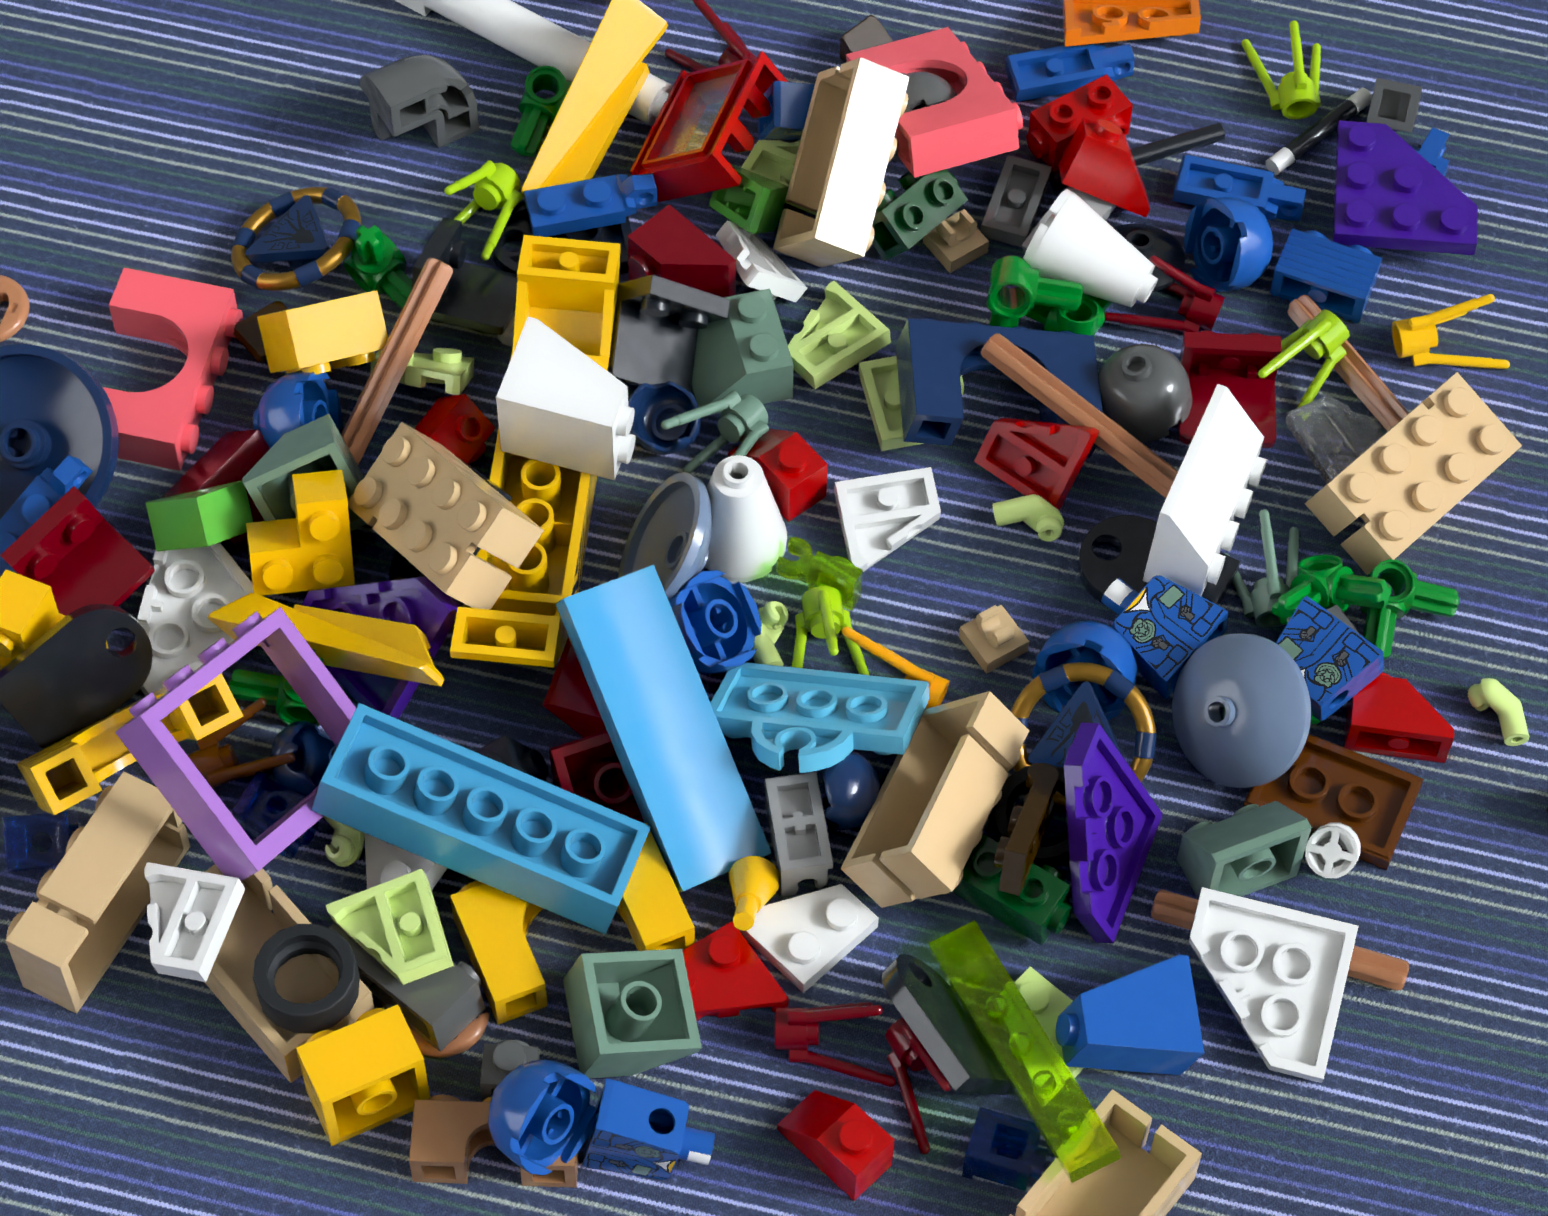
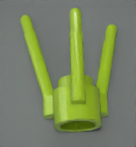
(1297, 92)
(494, 188)
(1317, 338)
(825, 618)

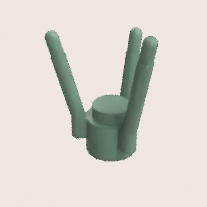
(741, 420)
(1270, 588)

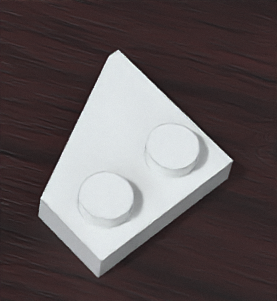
(759, 264)

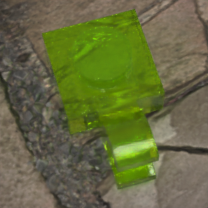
(822, 571)

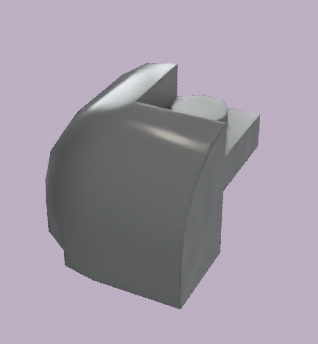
(420, 93)

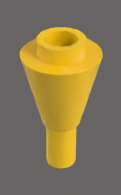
(752, 886)

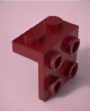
(1234, 363)

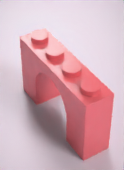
(957, 131)
(199, 321)

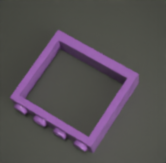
(181, 780)

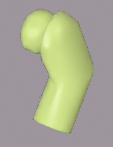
(1034, 512)
(773, 618)
(1507, 707)
(345, 844)

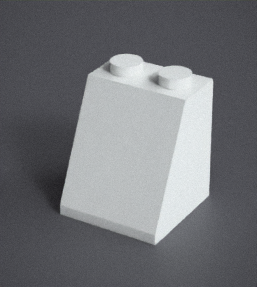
(563, 406)

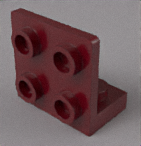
(78, 556)

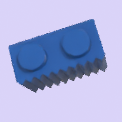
(1328, 272)

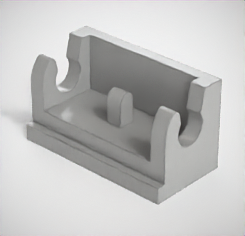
(798, 830)

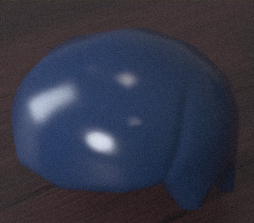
(655, 404)
(311, 754)
(851, 791)

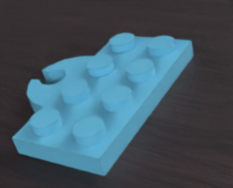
(817, 713)

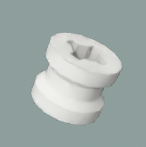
(1330, 859)

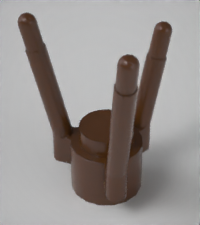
(220, 763)

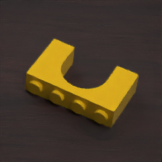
(78, 763)
(497, 924)

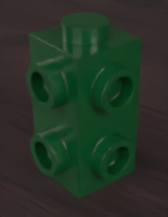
(914, 211)
(1038, 909)

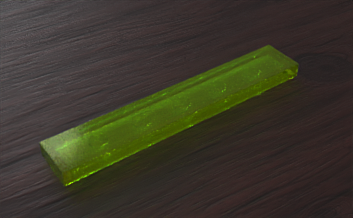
(1024, 1052)

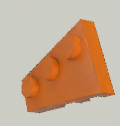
(1126, 20)

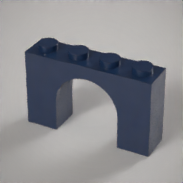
(938, 352)

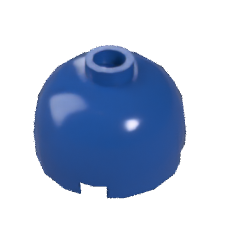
(1228, 243)
(295, 402)
(716, 621)
(1088, 644)
(541, 1114)

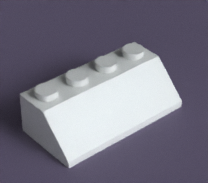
(1207, 496)

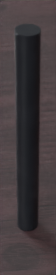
(1165, 148)

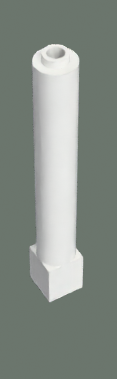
(536, 42)

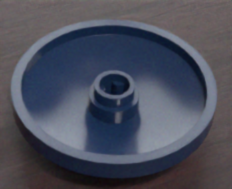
(51, 412)

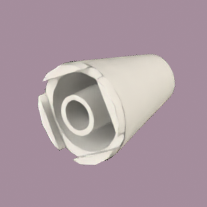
(1089, 251)
(745, 521)

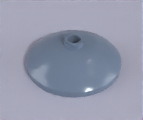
(671, 533)
(1263, 705)

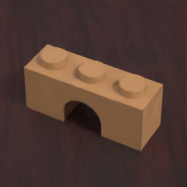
(449, 1135)

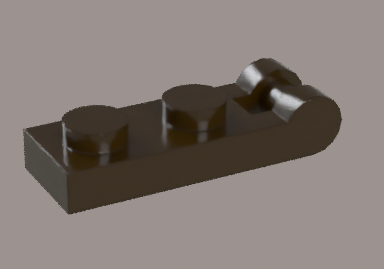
(1026, 828)

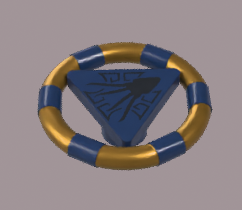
(294, 239)
(1084, 708)

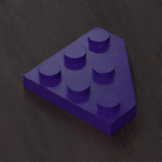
(1395, 196)
(404, 601)
(1108, 830)

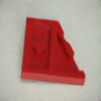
(1036, 456)
(729, 976)

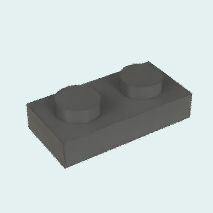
(1016, 201)

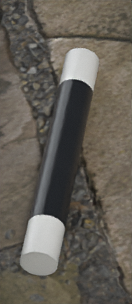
(1318, 131)

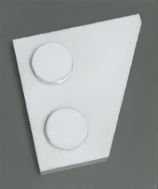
(885, 512)
(189, 918)
(810, 932)

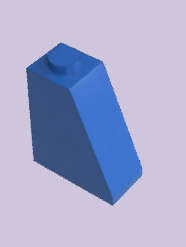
(1135, 1022)

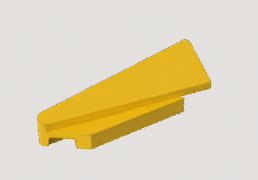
(598, 96)
(346, 638)

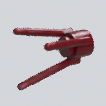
(735, 52)
(1198, 305)
(800, 1027)
(911, 1053)

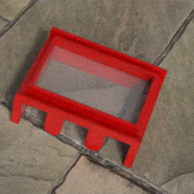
(697, 123)

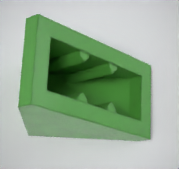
(752, 204)
(199, 517)

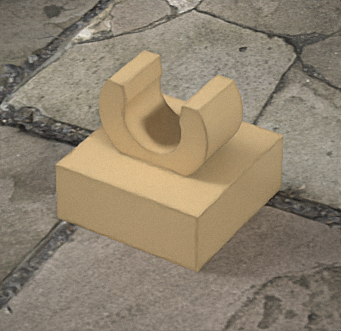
(956, 241)
(993, 638)

